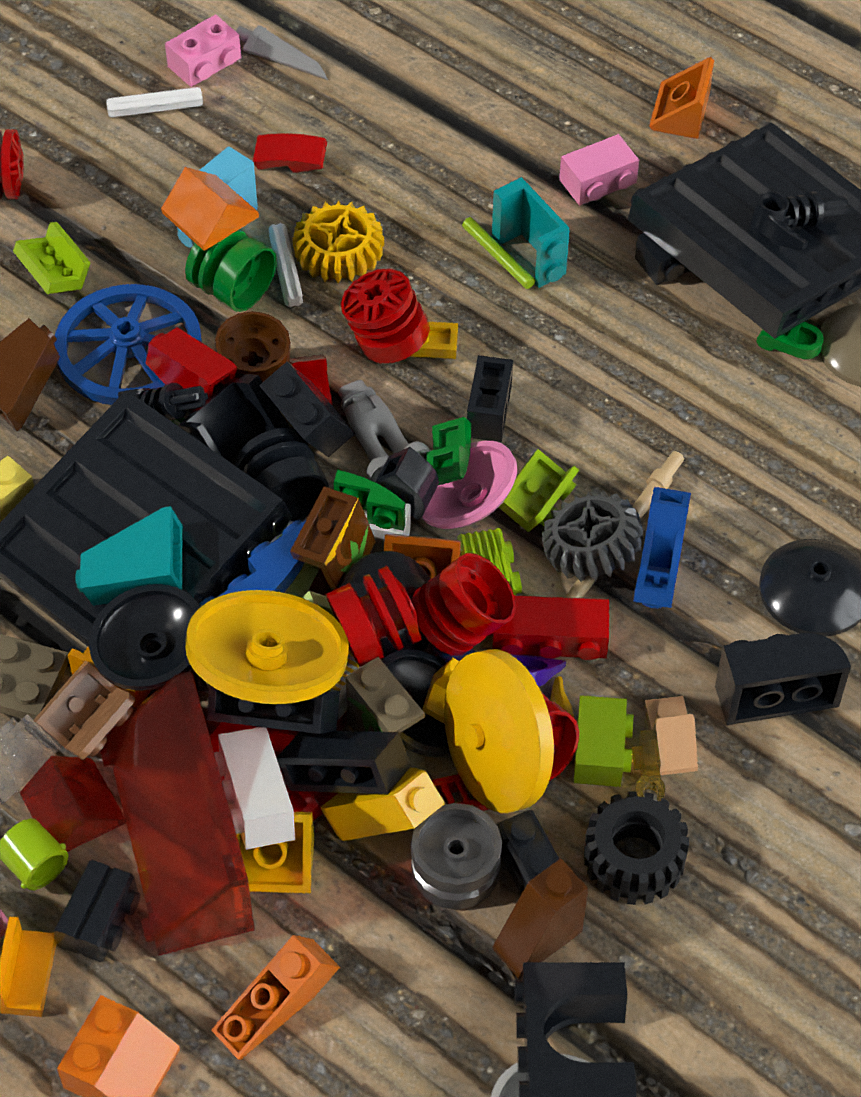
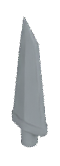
(268, 46)

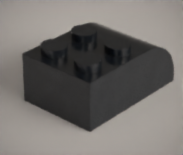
(780, 677)

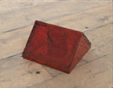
(72, 801)

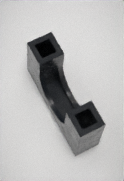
(562, 996)

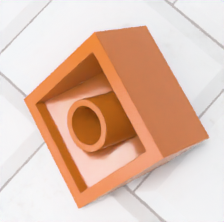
(116, 1054)

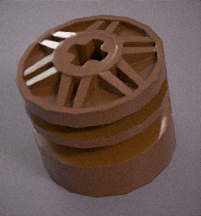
(254, 343)

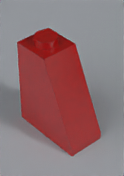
(186, 361)

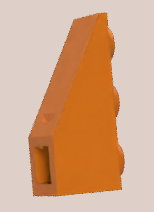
(275, 995)

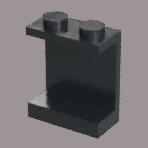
(234, 416)

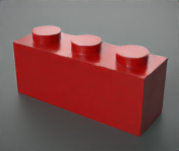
(556, 628)

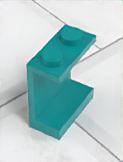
(523, 212)

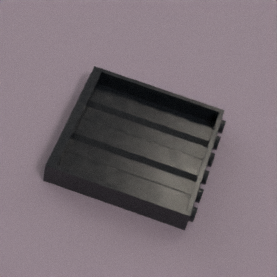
(706, 218)
(112, 479)

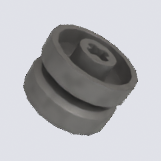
(456, 856)

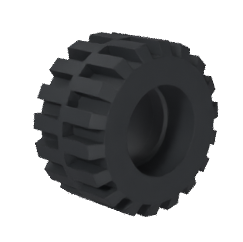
(641, 819)

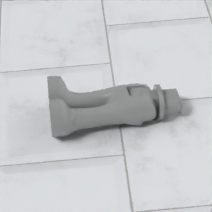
(372, 418)

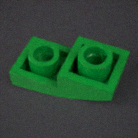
(382, 505)

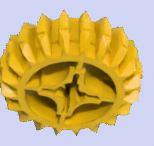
(338, 241)

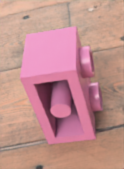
(203, 50)
(599, 169)

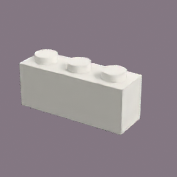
(255, 788)

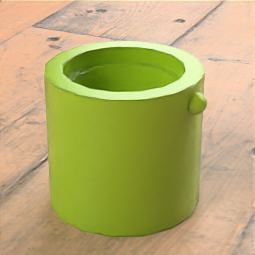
(32, 854)

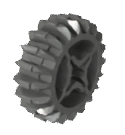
(592, 536)

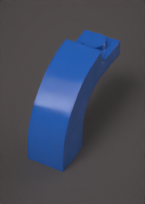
(662, 548)

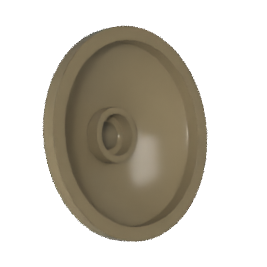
(843, 343)

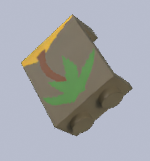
(380, 703)

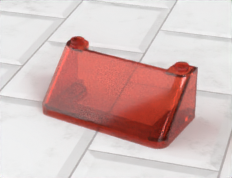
(179, 821)

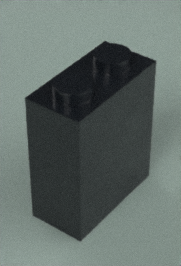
(307, 409)

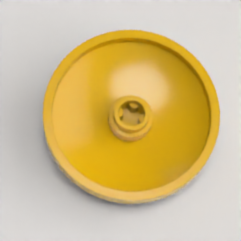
(266, 647)
(498, 731)

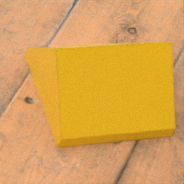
(283, 865)

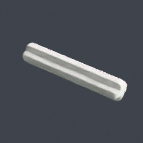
(154, 102)
(285, 265)

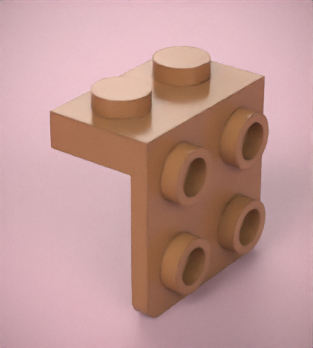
(85, 712)

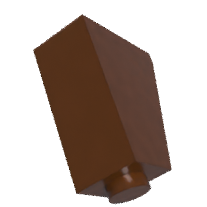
(25, 367)
(543, 918)

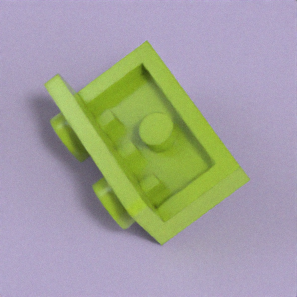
(54, 260)
(537, 490)

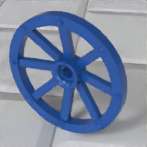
(124, 338)

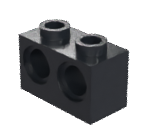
(490, 397)

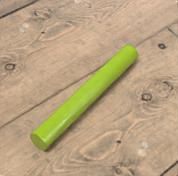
(498, 253)

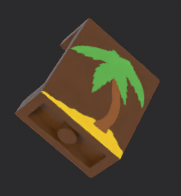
(333, 538)

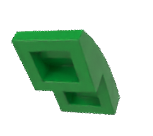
(450, 449)

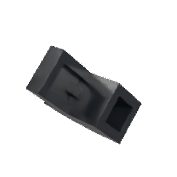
(410, 479)

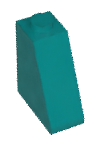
(133, 558)

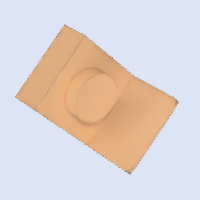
(674, 734)

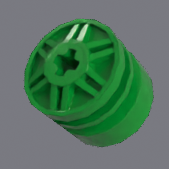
(233, 270)

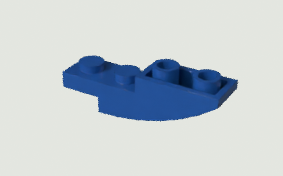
(270, 565)

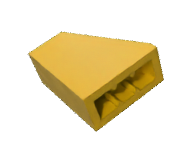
(375, 814)

